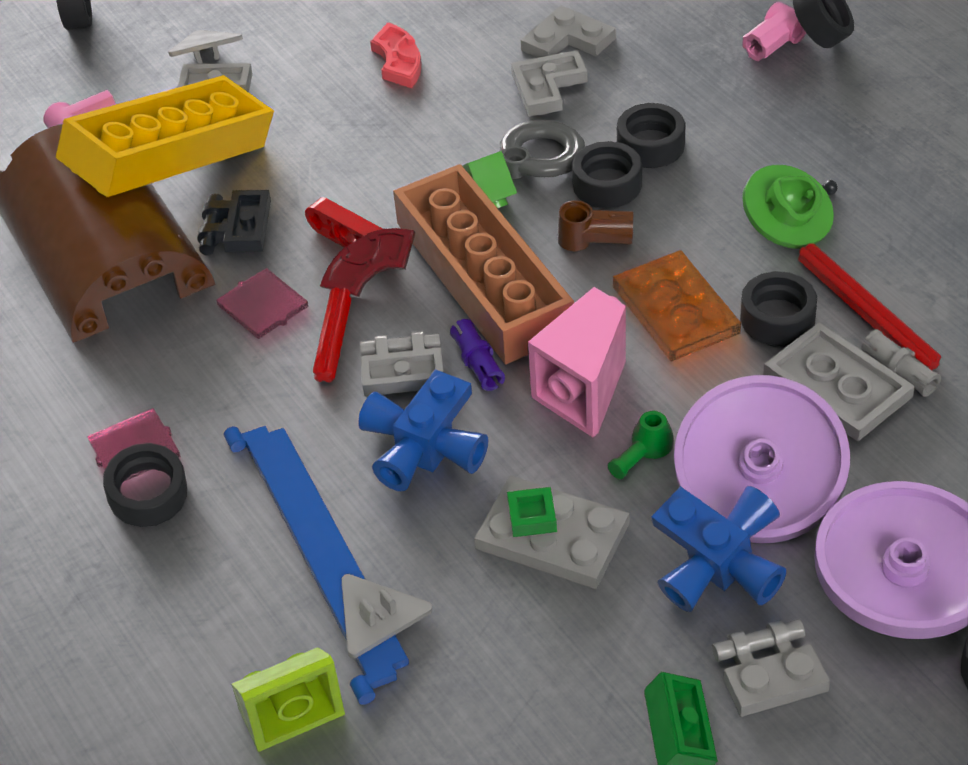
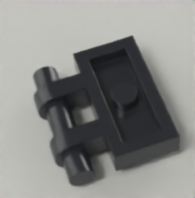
(245, 226)

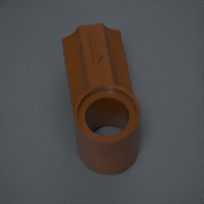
(581, 226)

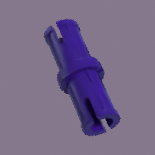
(477, 354)

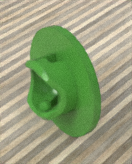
(787, 206)

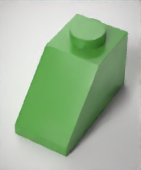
(492, 177)

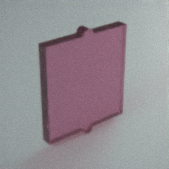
(262, 303)
(135, 430)

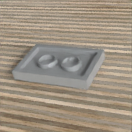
(844, 376)
(578, 550)

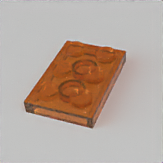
(676, 305)

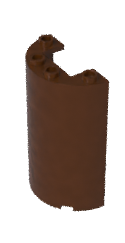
(90, 243)

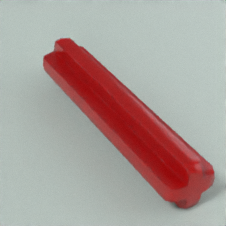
(332, 335)

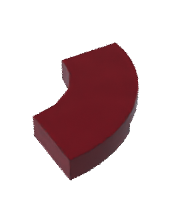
(367, 257)

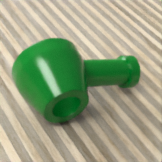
(650, 439)

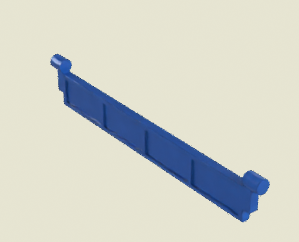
(317, 541)

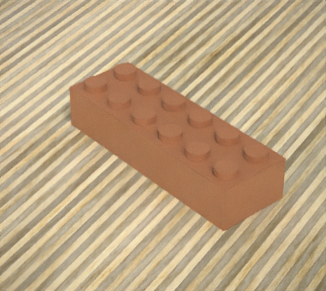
(481, 260)

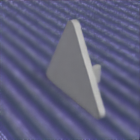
(202, 40)
(376, 613)

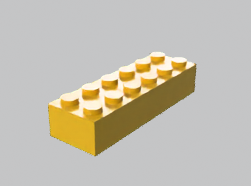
(163, 134)

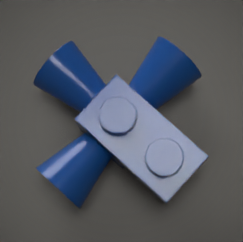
(423, 431)
(718, 547)

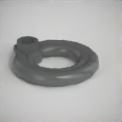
(519, 159)

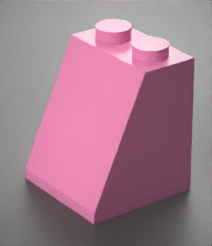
(580, 360)

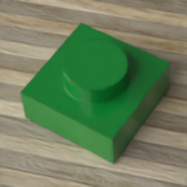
(532, 512)

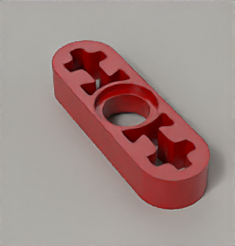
(337, 222)

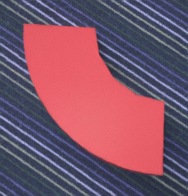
(400, 54)

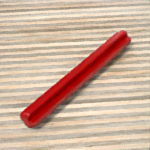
(866, 304)

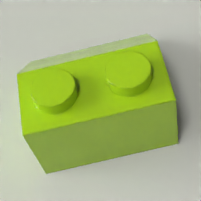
(289, 698)

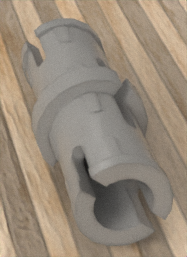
(902, 362)

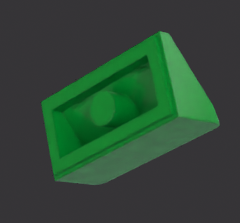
(679, 721)

